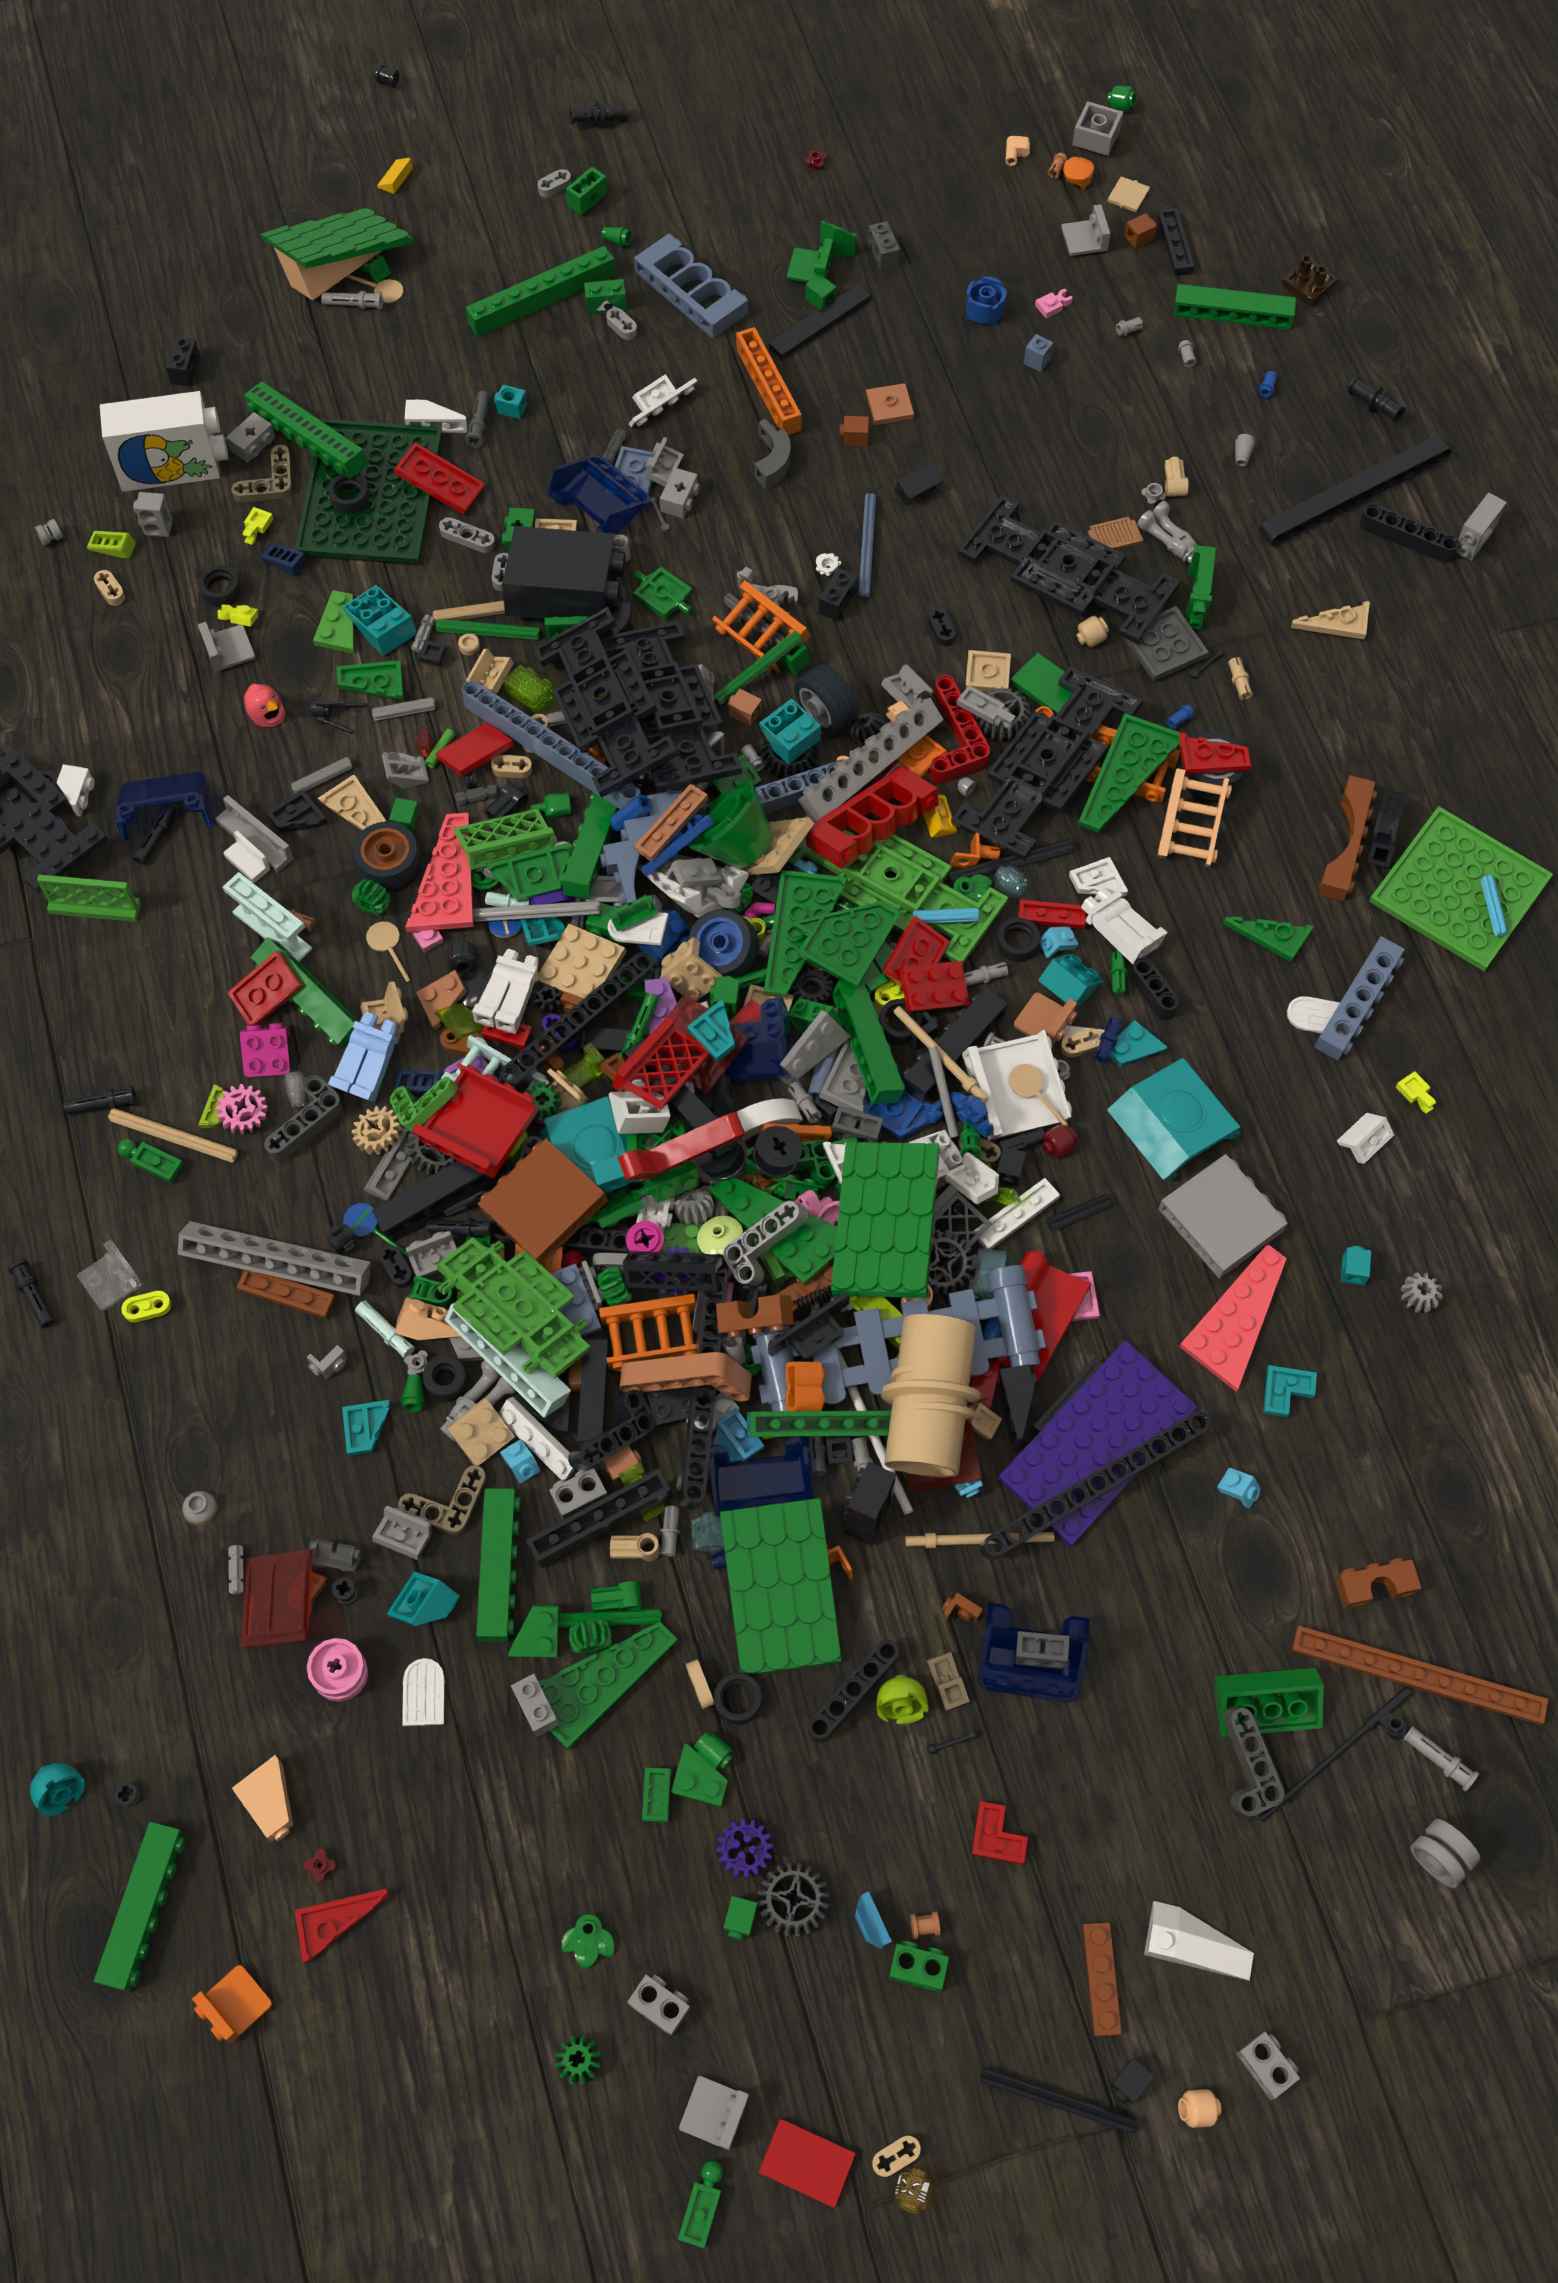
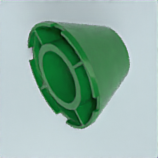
(738, 830)

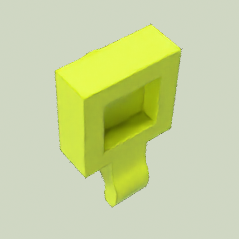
(256, 522)
(1414, 1089)

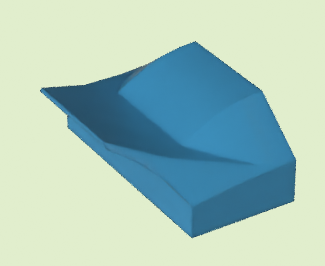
(733, 1436)
(871, 1922)

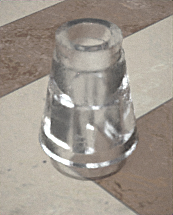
(295, 1088)

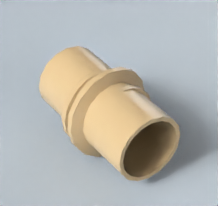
(930, 1395)

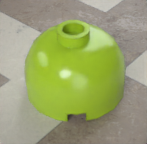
(901, 1700)

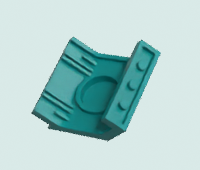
(1173, 1118)
(586, 1135)

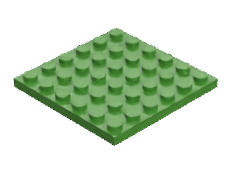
(1441, 891)

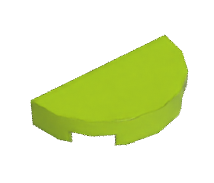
(209, 1117)

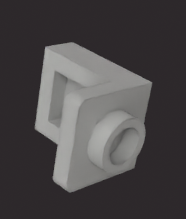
(331, 1363)

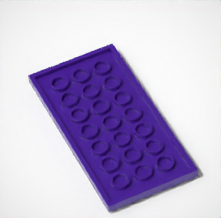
(1102, 1421)

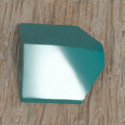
(542, 930)

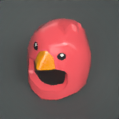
(260, 700)

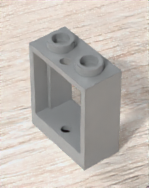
(1480, 526)

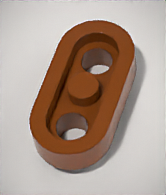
(457, 1045)

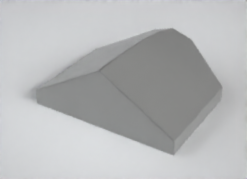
(405, 769)

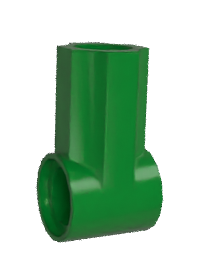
(622, 1597)

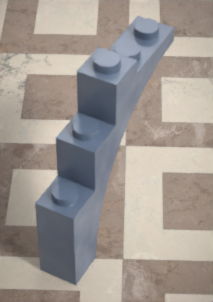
(621, 857)

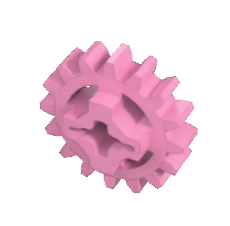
(247, 1116)

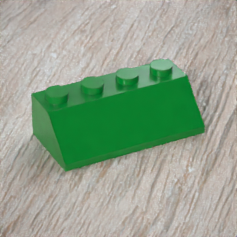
(1275, 1698)

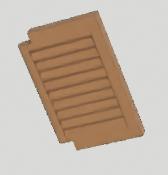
(1116, 533)

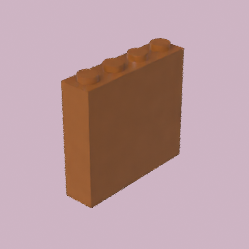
(542, 1201)

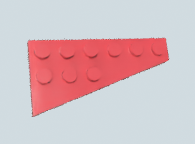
(446, 885)
(1231, 1327)

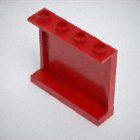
(479, 1121)

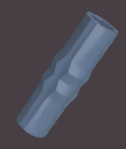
(821, 1072)

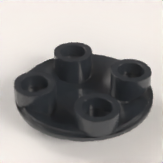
(475, 984)

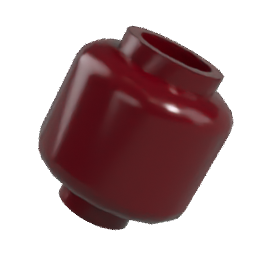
(1059, 1141)

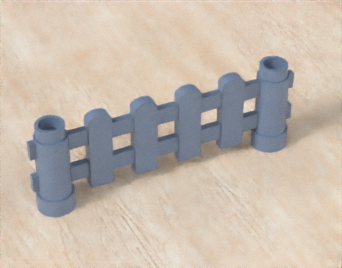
(1010, 1304)

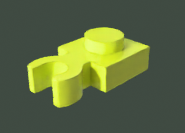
(240, 615)

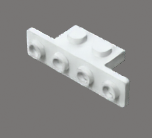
(657, 395)

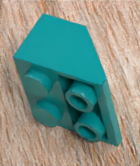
(791, 731)
(1070, 979)

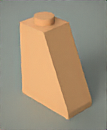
(267, 1799)

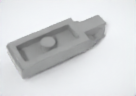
(986, 707)

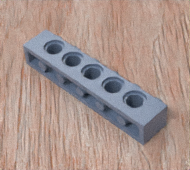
(1383, 953)

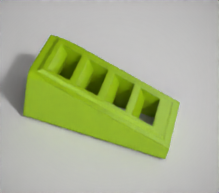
(124, 542)

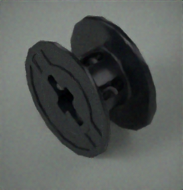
(777, 1151)
(726, 1165)

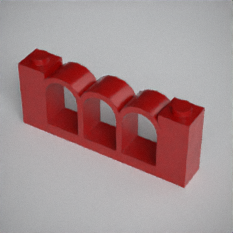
(843, 849)

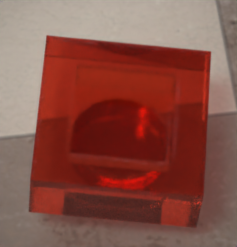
(424, 741)

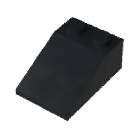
(1015, 1393)

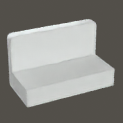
(247, 858)
(1367, 1136)

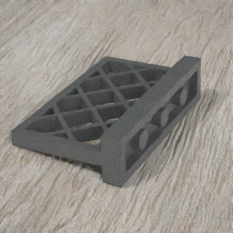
(943, 1204)

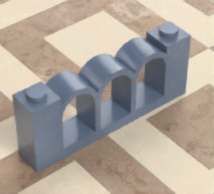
(669, 252)

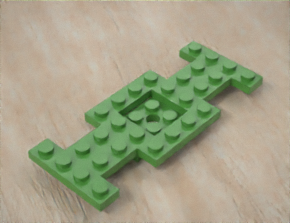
(914, 888)

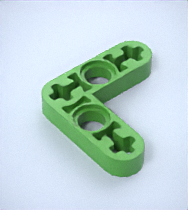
(412, 1112)

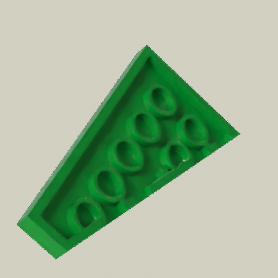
(1131, 760)
(798, 898)
(801, 1252)
(595, 1684)

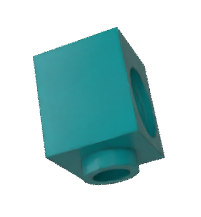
(510, 401)
(609, 1174)
(1356, 1265)

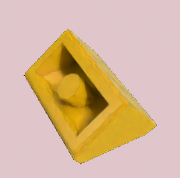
(396, 175)
(939, 819)

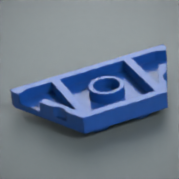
(684, 838)
(901, 1117)

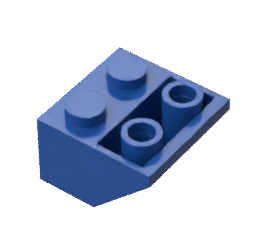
(674, 935)

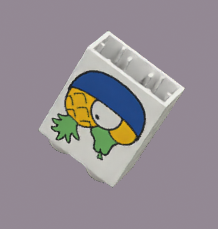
(162, 440)

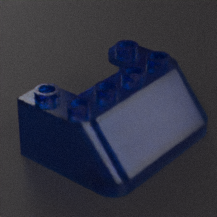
(766, 1046)
(998, 1659)

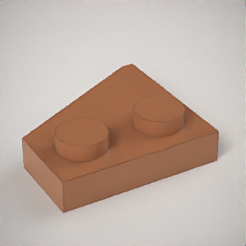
(440, 995)

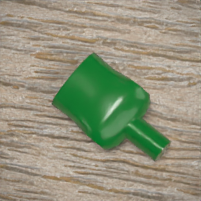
(555, 805)

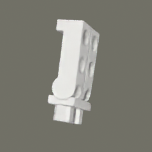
(1122, 925)
(507, 992)

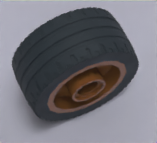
(387, 855)

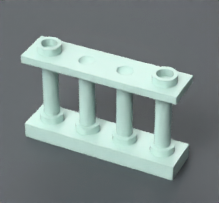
(266, 915)
(480, 1047)

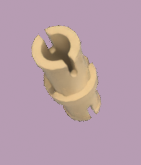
(1240, 678)

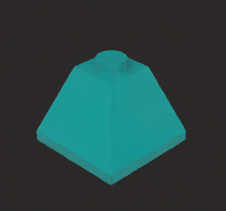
(423, 1601)

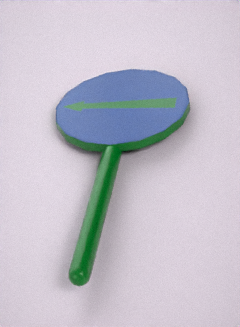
(363, 1223)

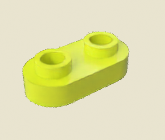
(890, 990)
(147, 1306)

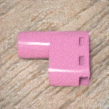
(812, 1203)

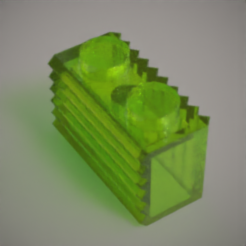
(529, 688)

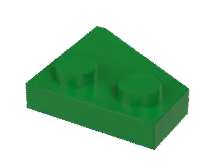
(538, 1634)
(698, 1779)

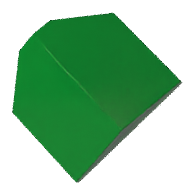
(843, 242)

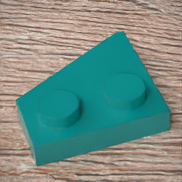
(713, 1031)
(364, 1426)

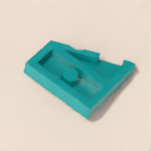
(1135, 1045)

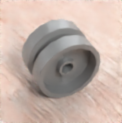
(1445, 1853)

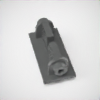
(345, 1558)

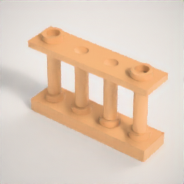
(1173, 825)

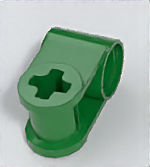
(427, 1292)

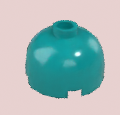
(54, 1787)

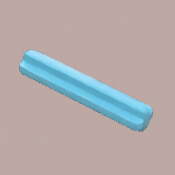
(1494, 906)
(947, 915)

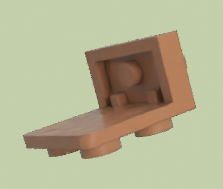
(1046, 1015)

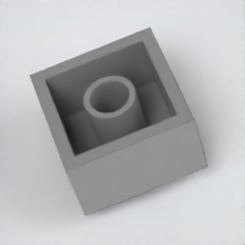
(1097, 128)

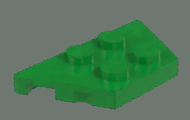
(532, 872)

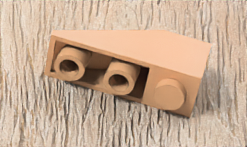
(423, 1321)

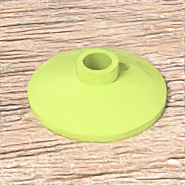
(715, 1244)

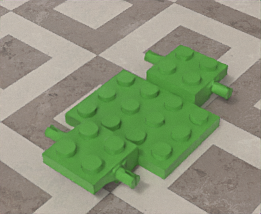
(514, 1305)

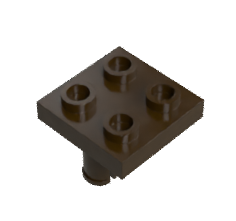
(1309, 280)

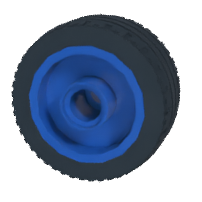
(739, 938)

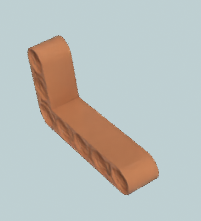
(688, 1371)

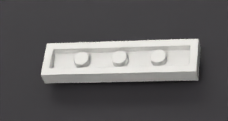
(1015, 1216)
(536, 1438)

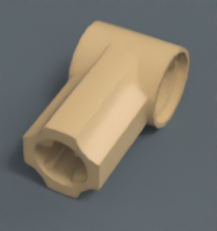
(1176, 482)
(631, 1547)

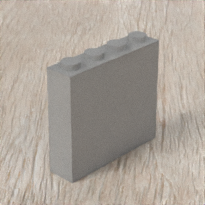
(1223, 1216)

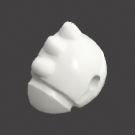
(827, 564)

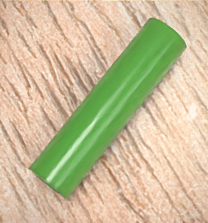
(444, 741)

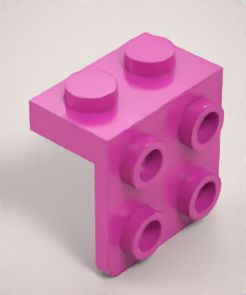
(265, 1050)

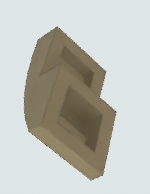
(947, 1681)

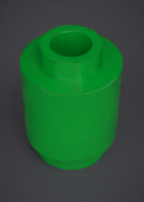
(714, 1750)

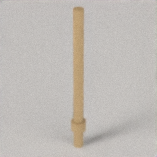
(968, 1083)
(930, 1540)

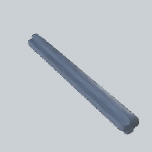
(867, 545)

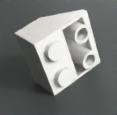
(637, 1115)
(949, 1154)

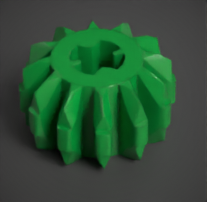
(371, 897)
(551, 1100)
(613, 1286)
(590, 1636)
(573, 2051)

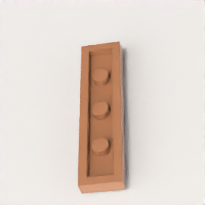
(671, 822)

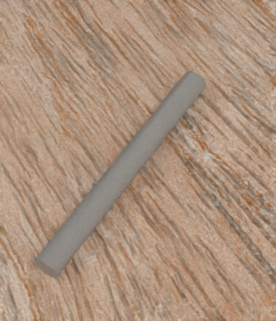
(943, 1091)

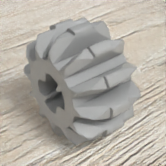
(694, 1206)
(1429, 1296)

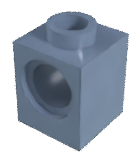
(1038, 353)

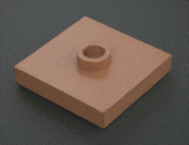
(889, 404)

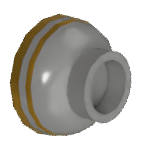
(200, 1508)

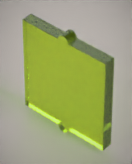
(459, 1020)

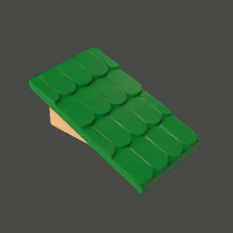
(329, 249)
(886, 1219)
(780, 1587)

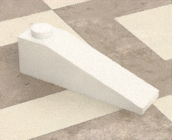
(1191, 1942)

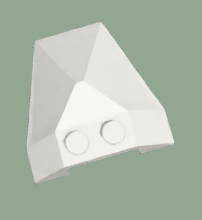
(694, 898)

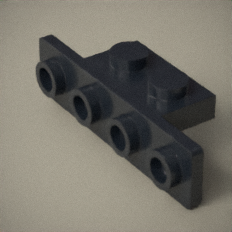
(814, 1332)

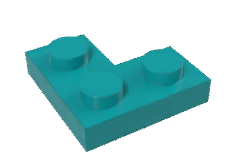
(1282, 1384)

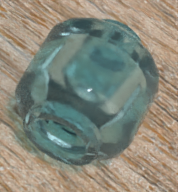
(1010, 881)

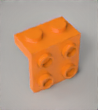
(232, 2004)

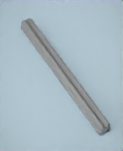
(536, 911)

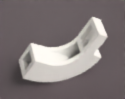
(769, 1111)

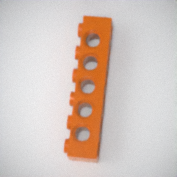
(768, 381)

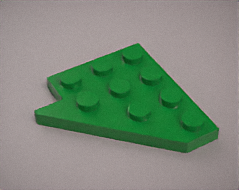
(846, 939)

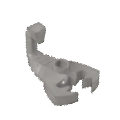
(775, 593)

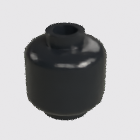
(462, 956)

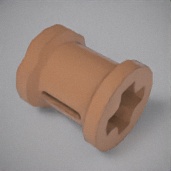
(925, 1925)

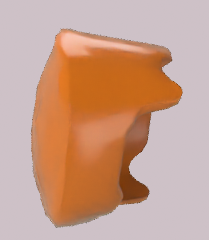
(1078, 171)

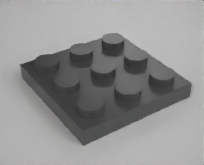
(1168, 645)

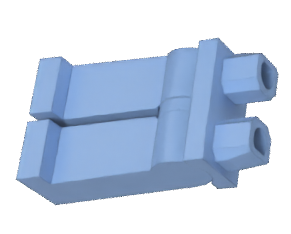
(366, 1058)

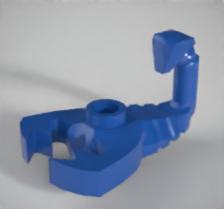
(969, 1110)

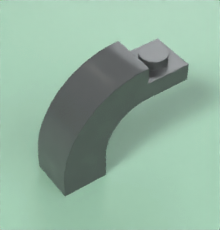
(776, 465)

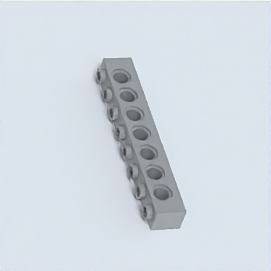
(927, 718)
(274, 1258)

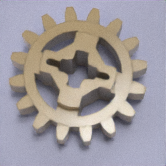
(377, 1130)

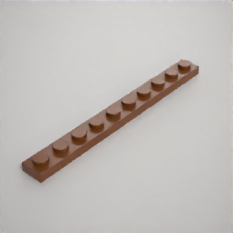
(1420, 1675)

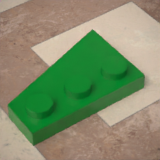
(372, 678)

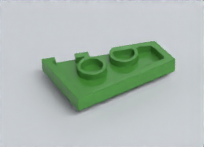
(336, 627)

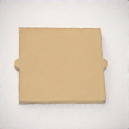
(1128, 194)

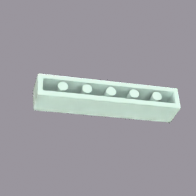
(537, 1387)

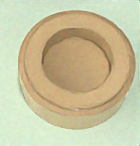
(469, 644)

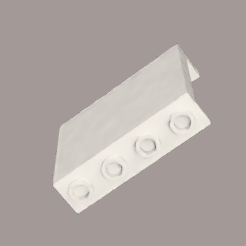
(1005, 1109)

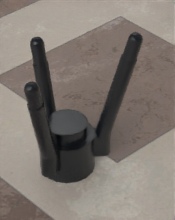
(322, 709)

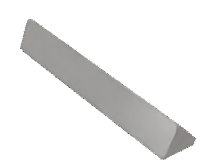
(390, 1168)

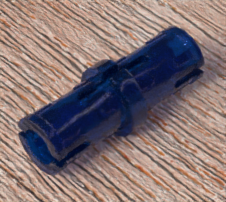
(1108, 1039)

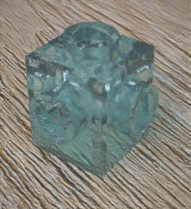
(707, 1533)

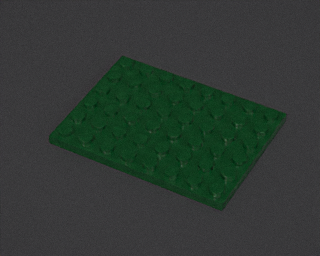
(397, 511)

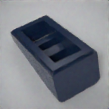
(291, 568)
(422, 1076)

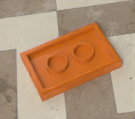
(920, 755)

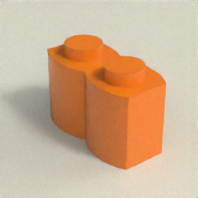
(804, 1386)

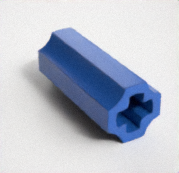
(634, 809)

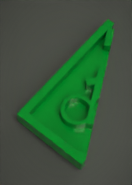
(1274, 936)

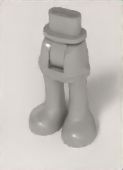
(1180, 544)
(467, 1401)

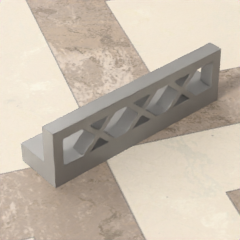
(238, 819)

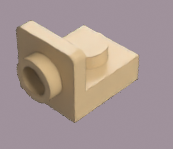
(985, 1421)

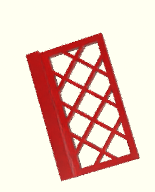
(644, 1057)

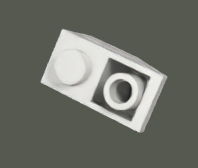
(75, 785)

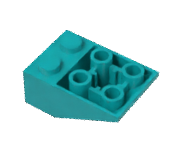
(381, 620)

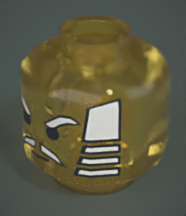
(913, 2191)

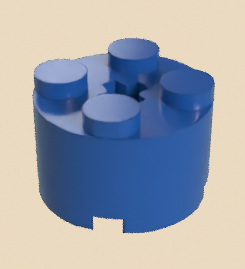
(985, 301)

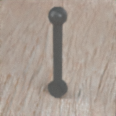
(664, 527)

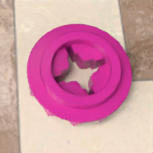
(650, 1230)

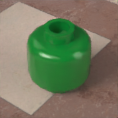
(1122, 98)

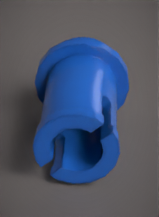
(1267, 387)
(1178, 718)

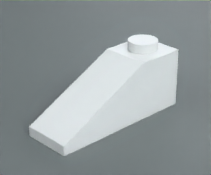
(433, 415)

